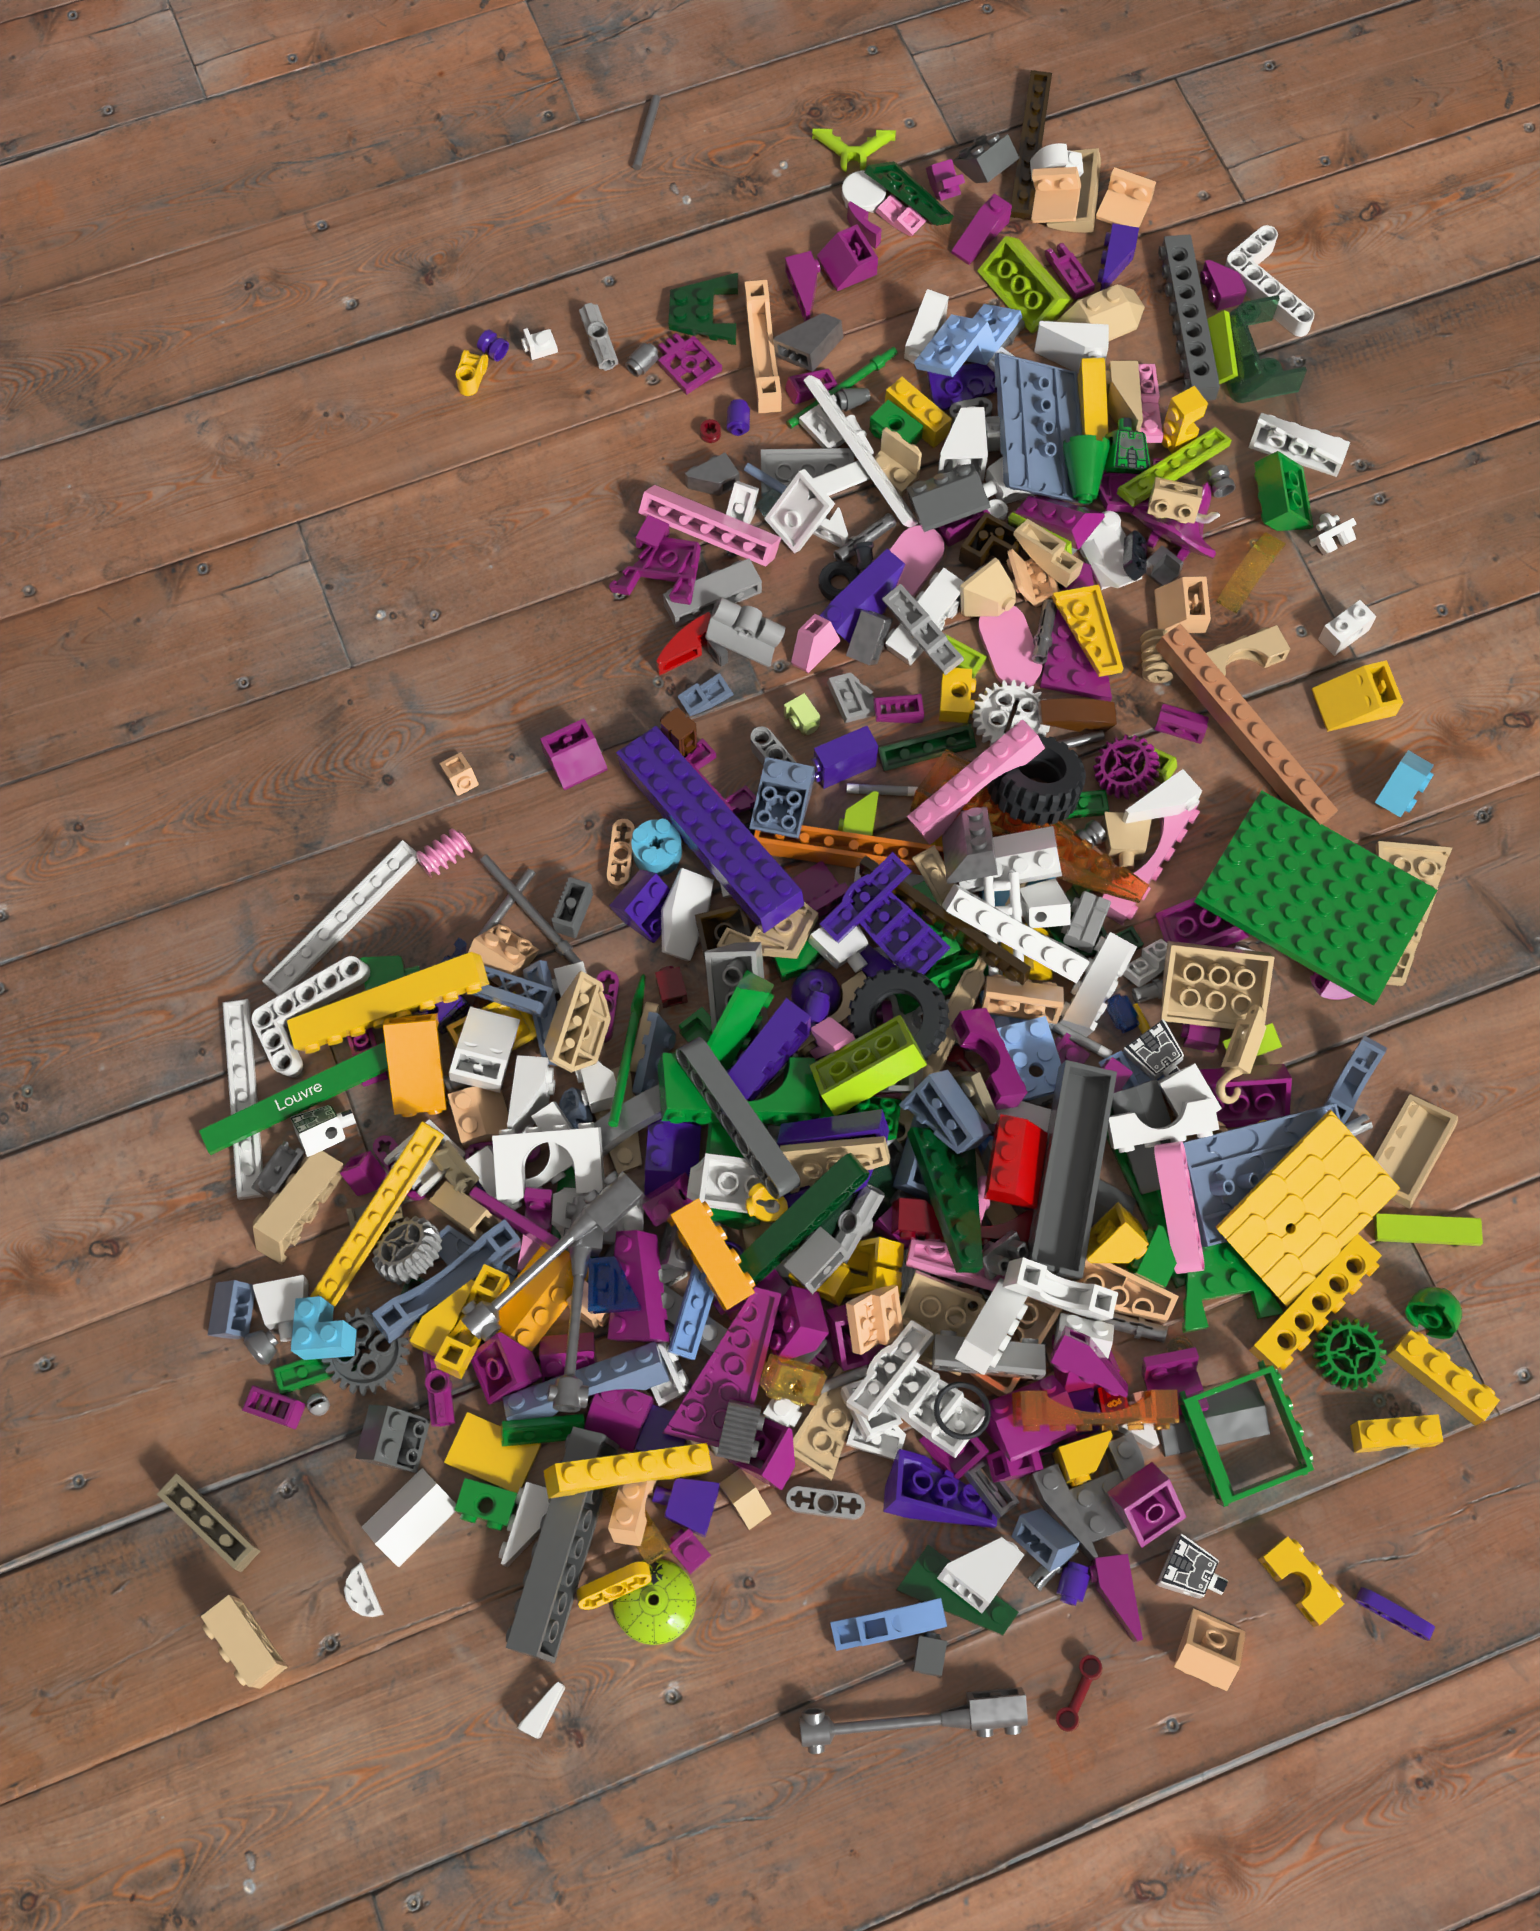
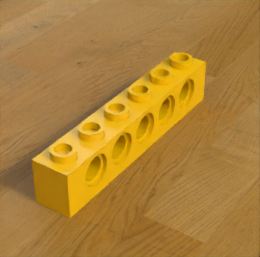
(1357, 1252)

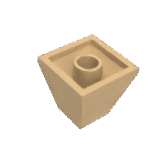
(987, 592)

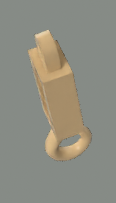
(1241, 1051)

